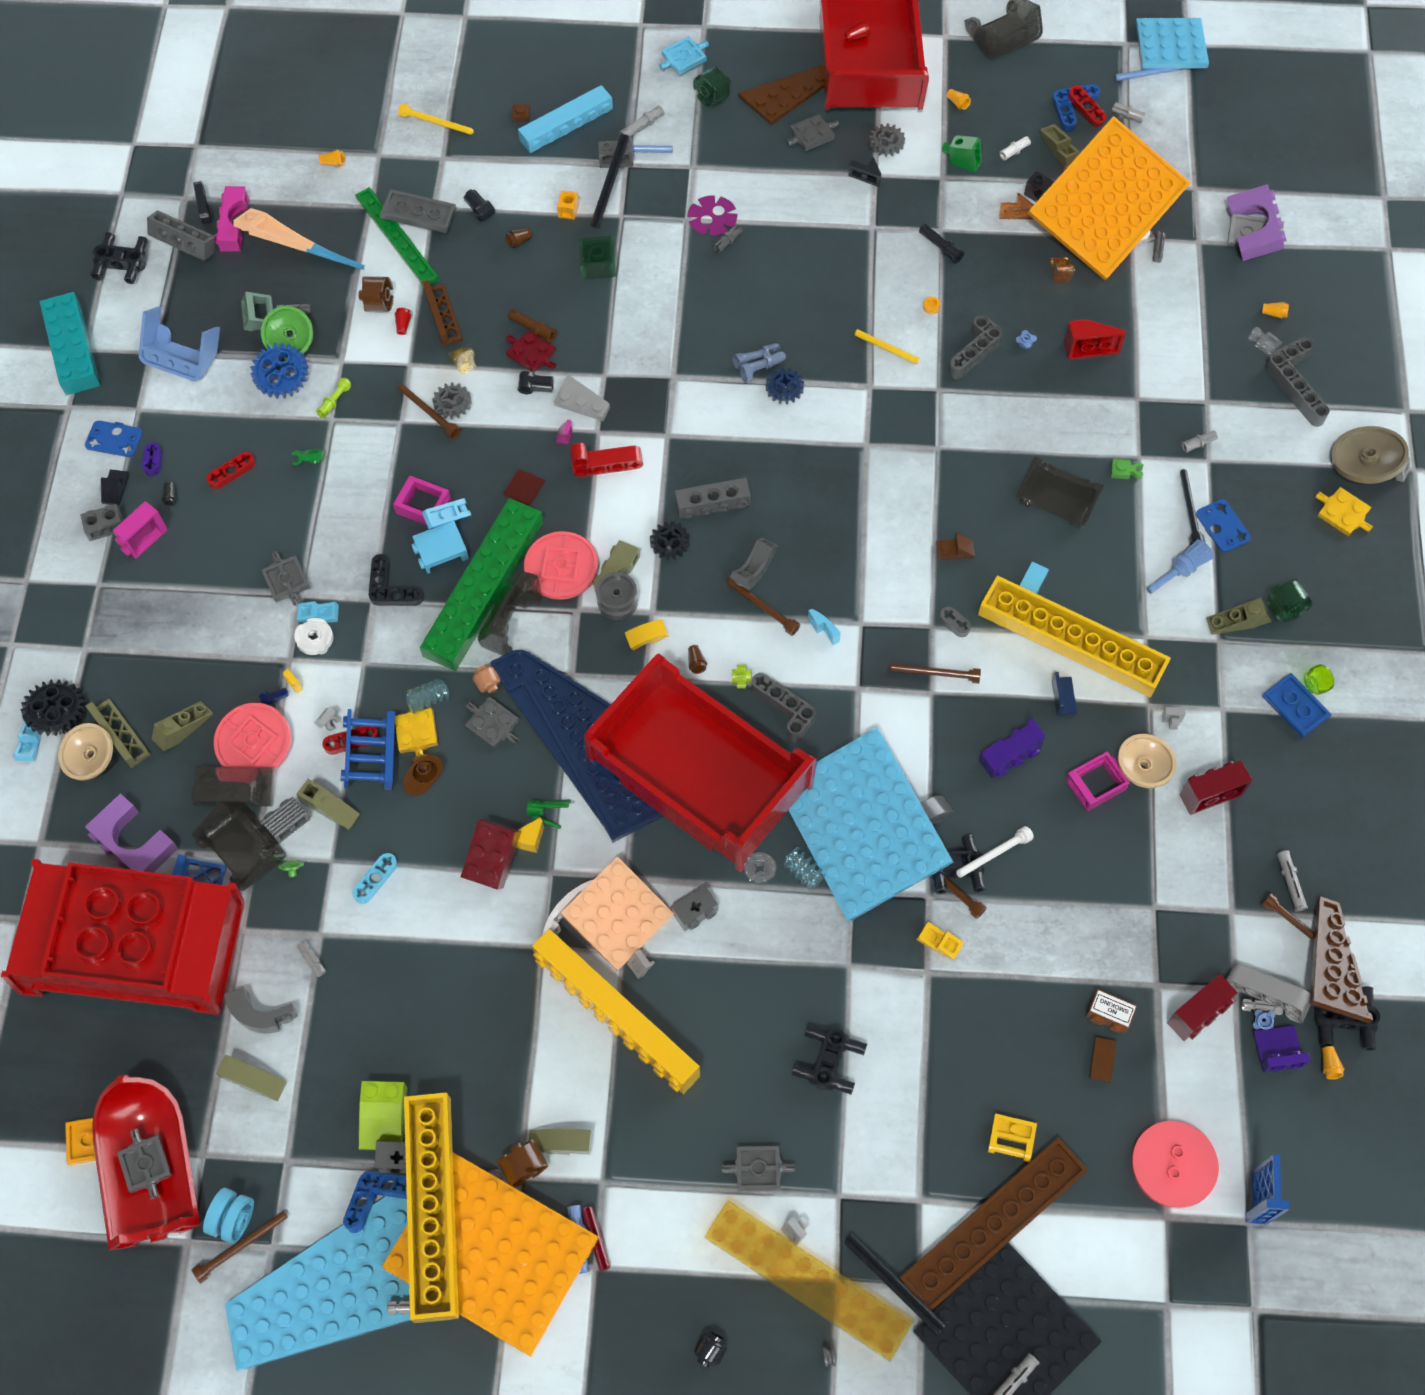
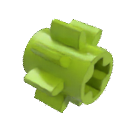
(741, 676)

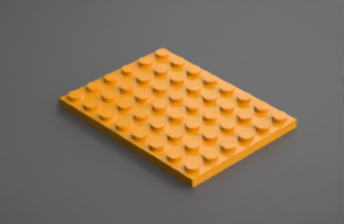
(1109, 198)
(510, 1257)

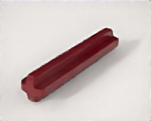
(599, 1248)

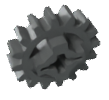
(887, 140)
(452, 400)

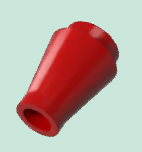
(859, 31)
(402, 320)

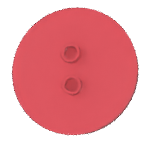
(563, 564)
(252, 737)
(1175, 1164)

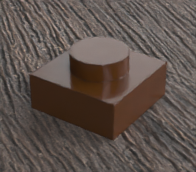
(520, 112)

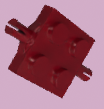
(531, 351)

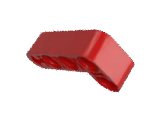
(604, 460)

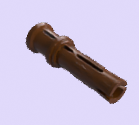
(538, 328)

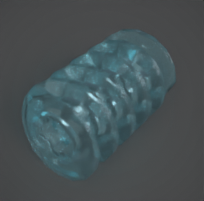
(426, 695)
(803, 869)

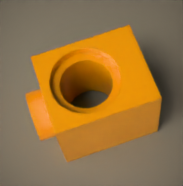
(568, 205)

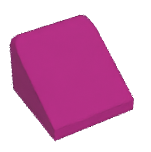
(565, 432)

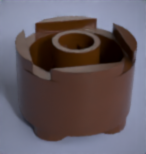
(376, 294)
(522, 1163)

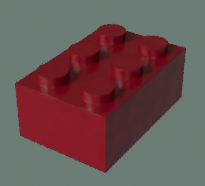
(1215, 787)
(490, 854)
(1203, 1008)

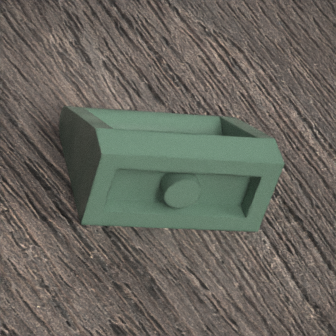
(248, 301)

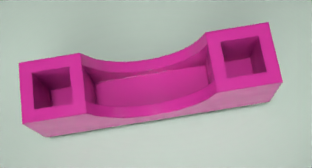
(233, 203)

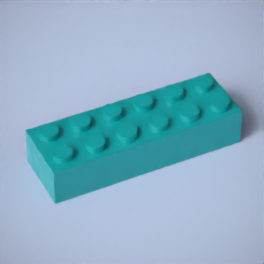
(69, 343)

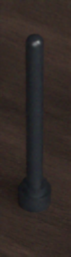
(1196, 534)

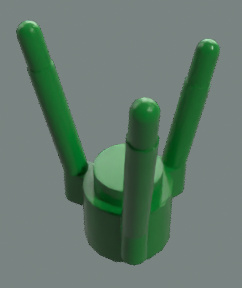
(537, 808)

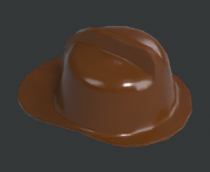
(422, 774)

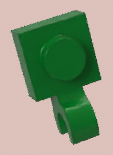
(312, 456)

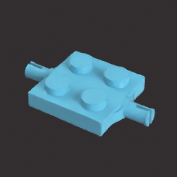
(684, 55)

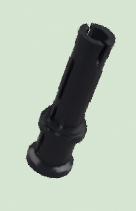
(947, 247)

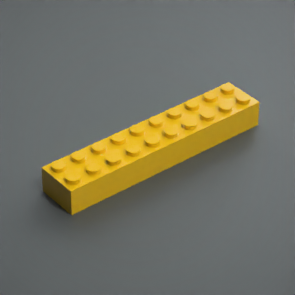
(1074, 636)
(616, 1012)
(430, 1208)

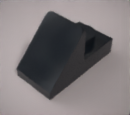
(869, 174)
(113, 487)

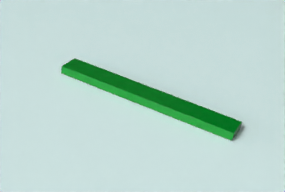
(397, 238)

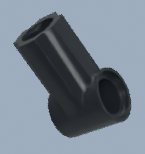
(481, 208)
(529, 382)

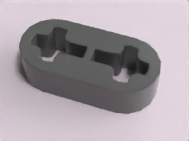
(955, 621)

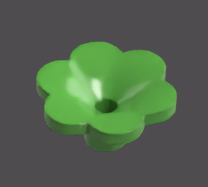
(291, 866)

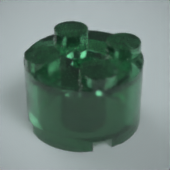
(712, 86)
(1289, 600)

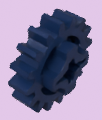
(776, 387)

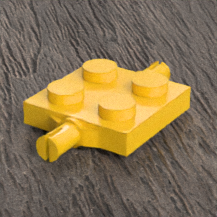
(1344, 511)
(416, 731)

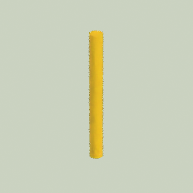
(887, 347)

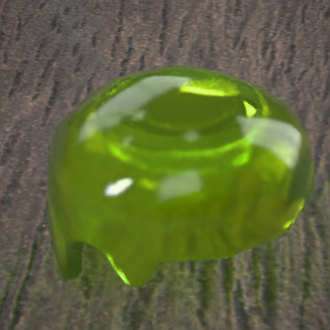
(1319, 679)

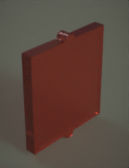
(524, 487)

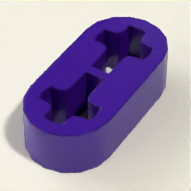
(148, 459)

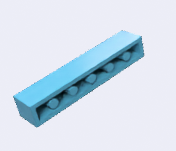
(565, 119)

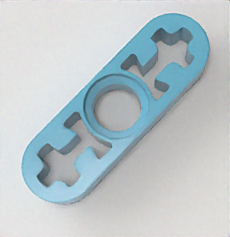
(375, 886)

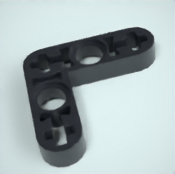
(382, 588)

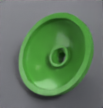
(286, 319)

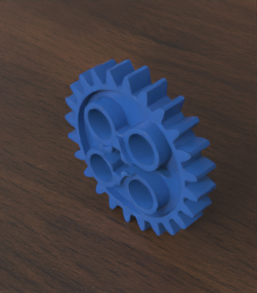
(285, 383)

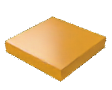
(79, 1142)

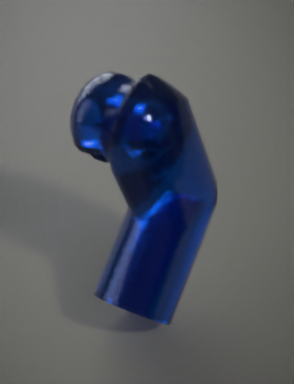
(267, 698)

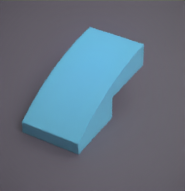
(1034, 577)
(325, 611)
(821, 623)
(28, 744)

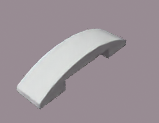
(555, 916)

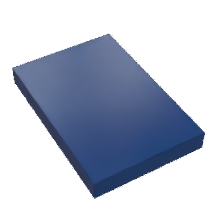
(1296, 705)

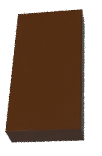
(1102, 1060)

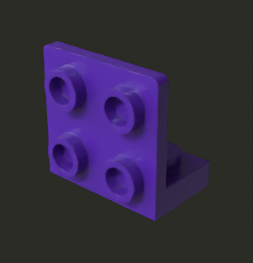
(1280, 1049)

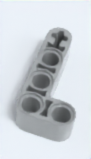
(1271, 990)

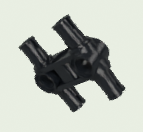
(119, 258)
(961, 859)
(1344, 1022)
(829, 1059)

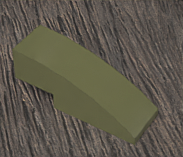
(1059, 144)
(251, 1078)
(562, 1141)

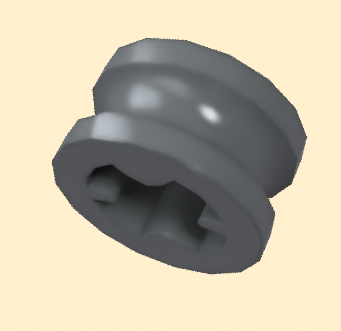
(829, 1356)

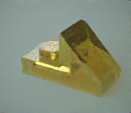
(463, 359)

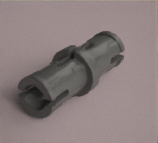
(727, 238)

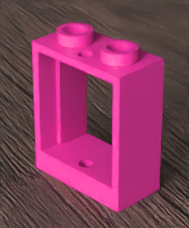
(407, 493)
(146, 536)
(1081, 790)

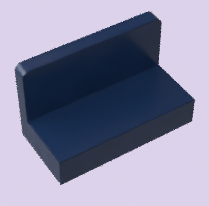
(1063, 695)

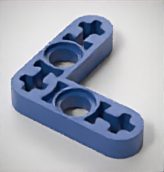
(1065, 103)
(370, 1191)

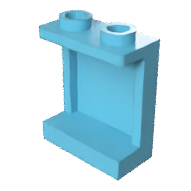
(439, 546)

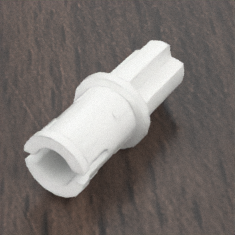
(1014, 148)

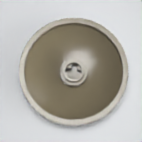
(1370, 454)

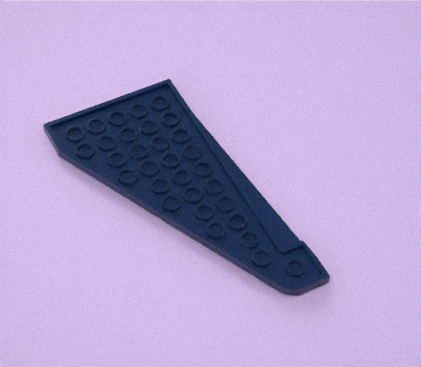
(561, 716)

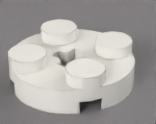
(316, 646)

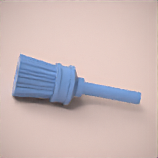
(1185, 563)

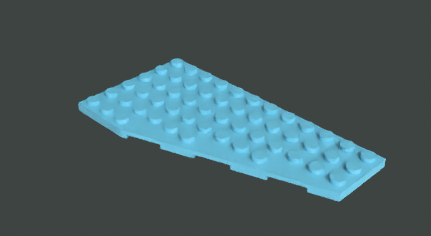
(322, 1293)

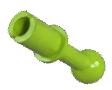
(329, 402)

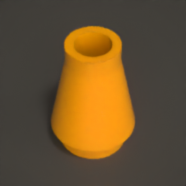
(959, 99)
(333, 158)
(1277, 310)
(1331, 1063)

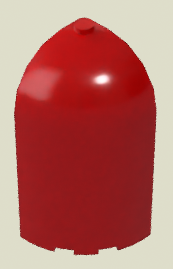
(153, 1110)

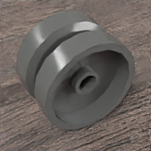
(617, 596)

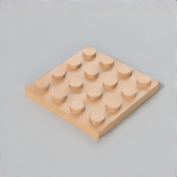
(616, 913)

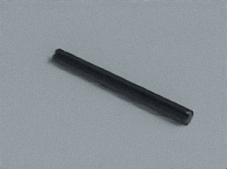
(609, 181)
(894, 1284)

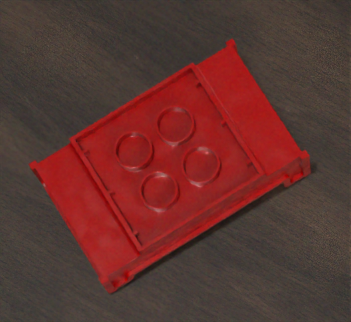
(877, 69)
(698, 761)
(125, 936)

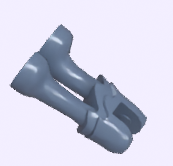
(771, 357)

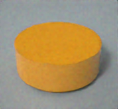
(931, 305)

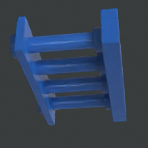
(385, 741)

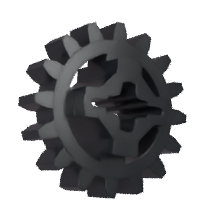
(661, 537)

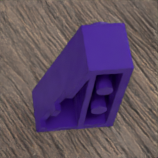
(1013, 750)

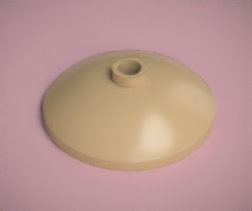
(77, 748)
(1151, 753)

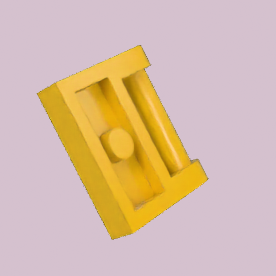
(1012, 1130)

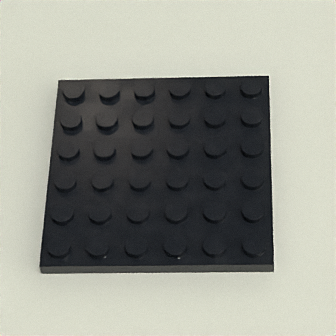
(1002, 1318)

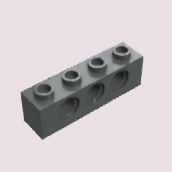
(181, 235)
(719, 491)

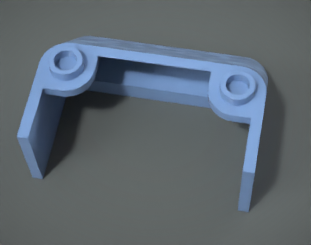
(161, 353)

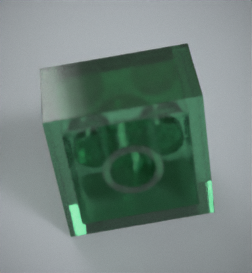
(597, 257)

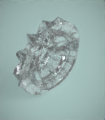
(759, 859)

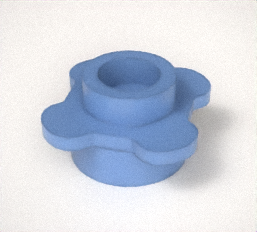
(1026, 343)
(1269, 1019)

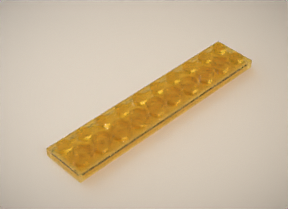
(809, 1280)

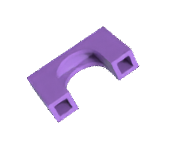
(1269, 238)
(106, 829)

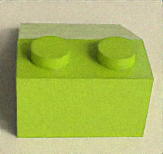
(381, 1113)

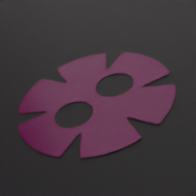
(708, 204)

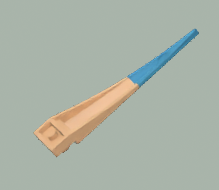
(266, 227)

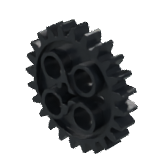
(53, 707)

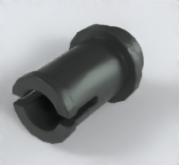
(169, 494)

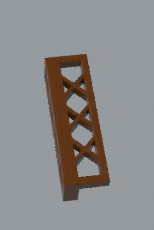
(436, 313)

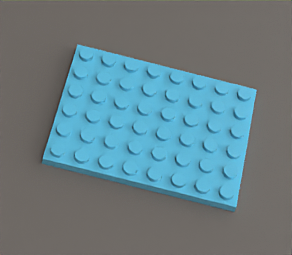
(867, 826)

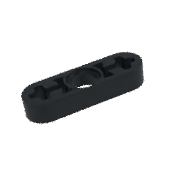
(202, 202)

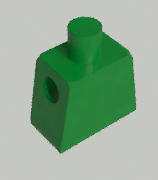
(964, 152)

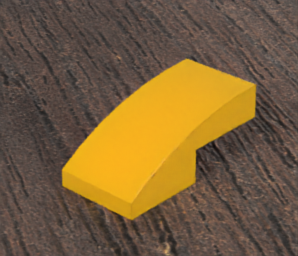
(646, 633)
(940, 941)

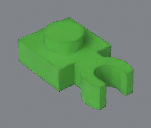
(1123, 469)

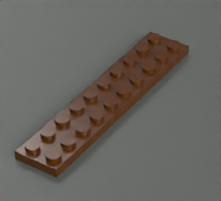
(993, 1224)

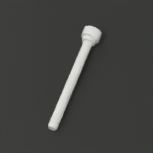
(1022, 835)

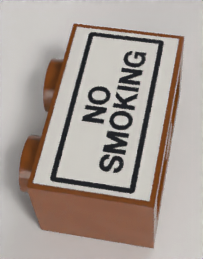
(1111, 1012)

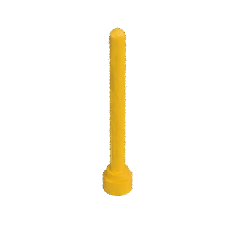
(406, 111)

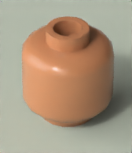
(486, 679)

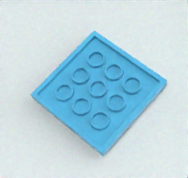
(1171, 43)

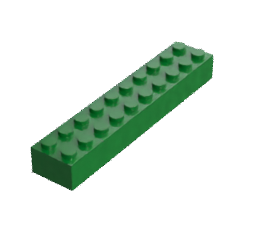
(481, 584)

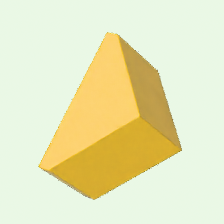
(531, 836)

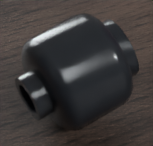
(710, 1349)

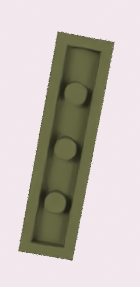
(116, 740)

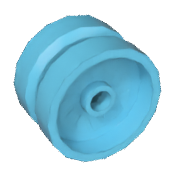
(228, 1215)

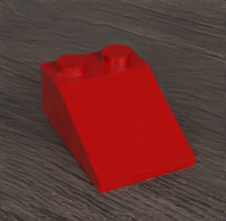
(1092, 339)

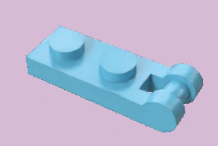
(446, 513)

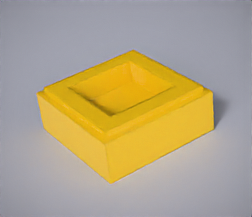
(292, 681)

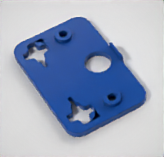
(113, 443)
(1228, 523)

